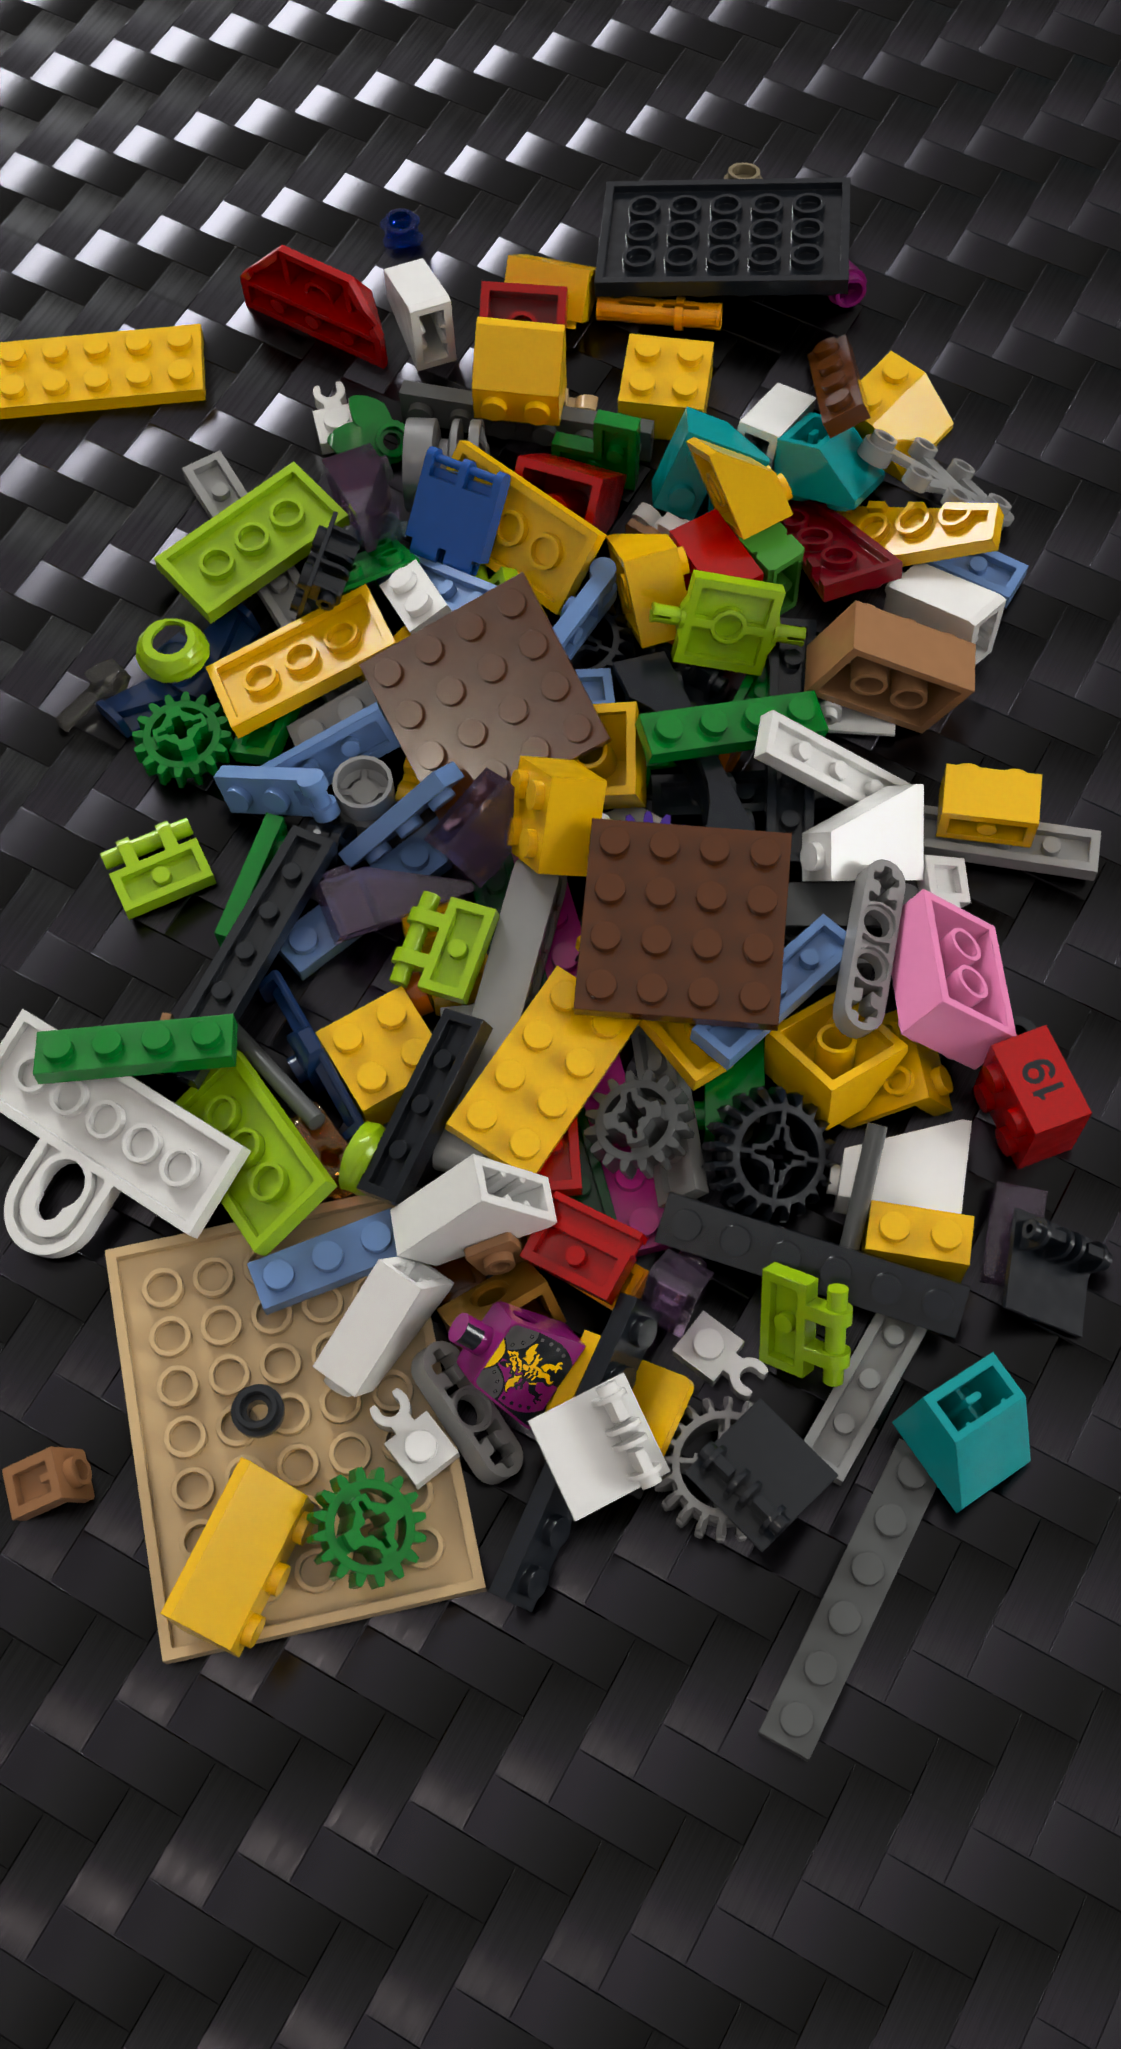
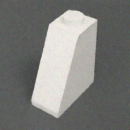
(422, 313)
(774, 416)
(947, 605)
(875, 828)
(914, 1170)
(470, 1206)
(380, 1324)

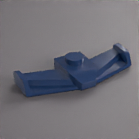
(224, 635)
(309, 1057)

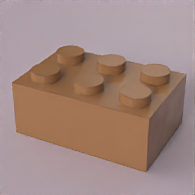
(890, 667)

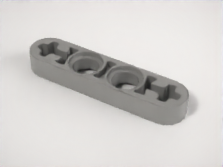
(863, 945)

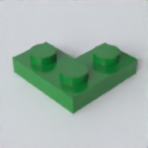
(613, 445)

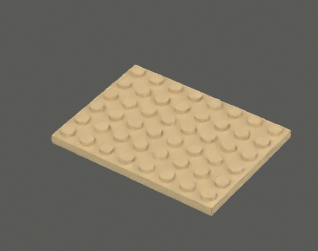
(186, 1349)

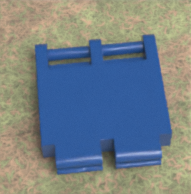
(454, 514)

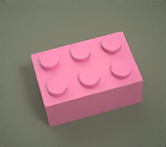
(950, 981)

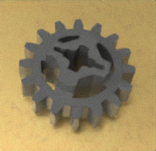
(657, 1131)

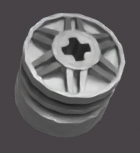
(424, 433)

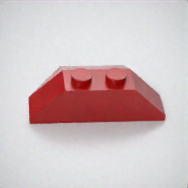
(316, 302)

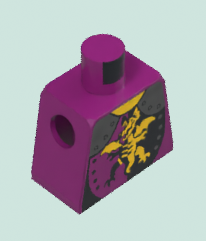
(515, 1357)

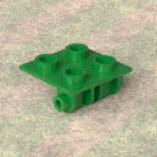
(376, 564)

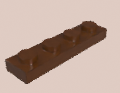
(837, 385)

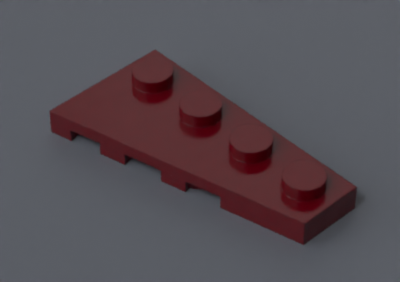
(837, 553)

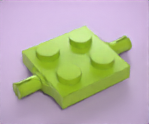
(727, 623)

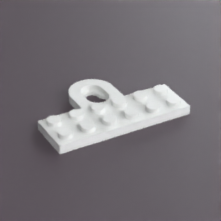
(121, 1139)

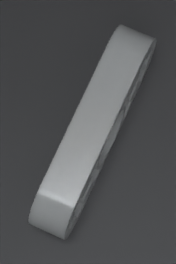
(463, 1435)

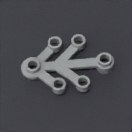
(927, 474)

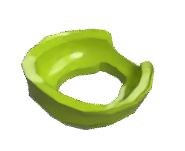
(175, 666)
(358, 1155)

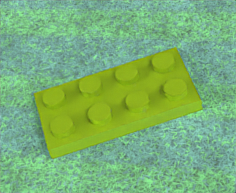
(249, 542)
(282, 1173)

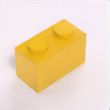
(989, 805)
(920, 1238)

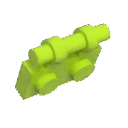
(161, 877)
(456, 951)
(789, 1324)

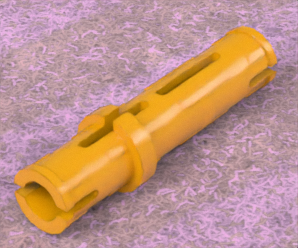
(661, 312)

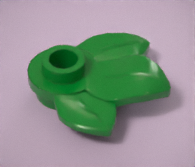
(369, 425)

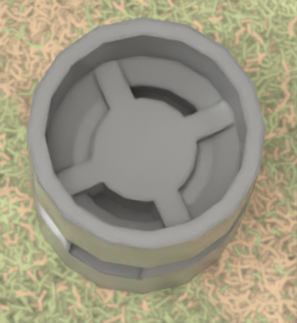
(363, 790)

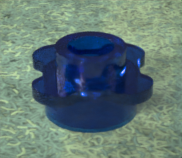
(401, 229)

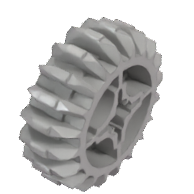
(684, 1435)

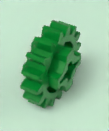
(183, 739)
(353, 1510)

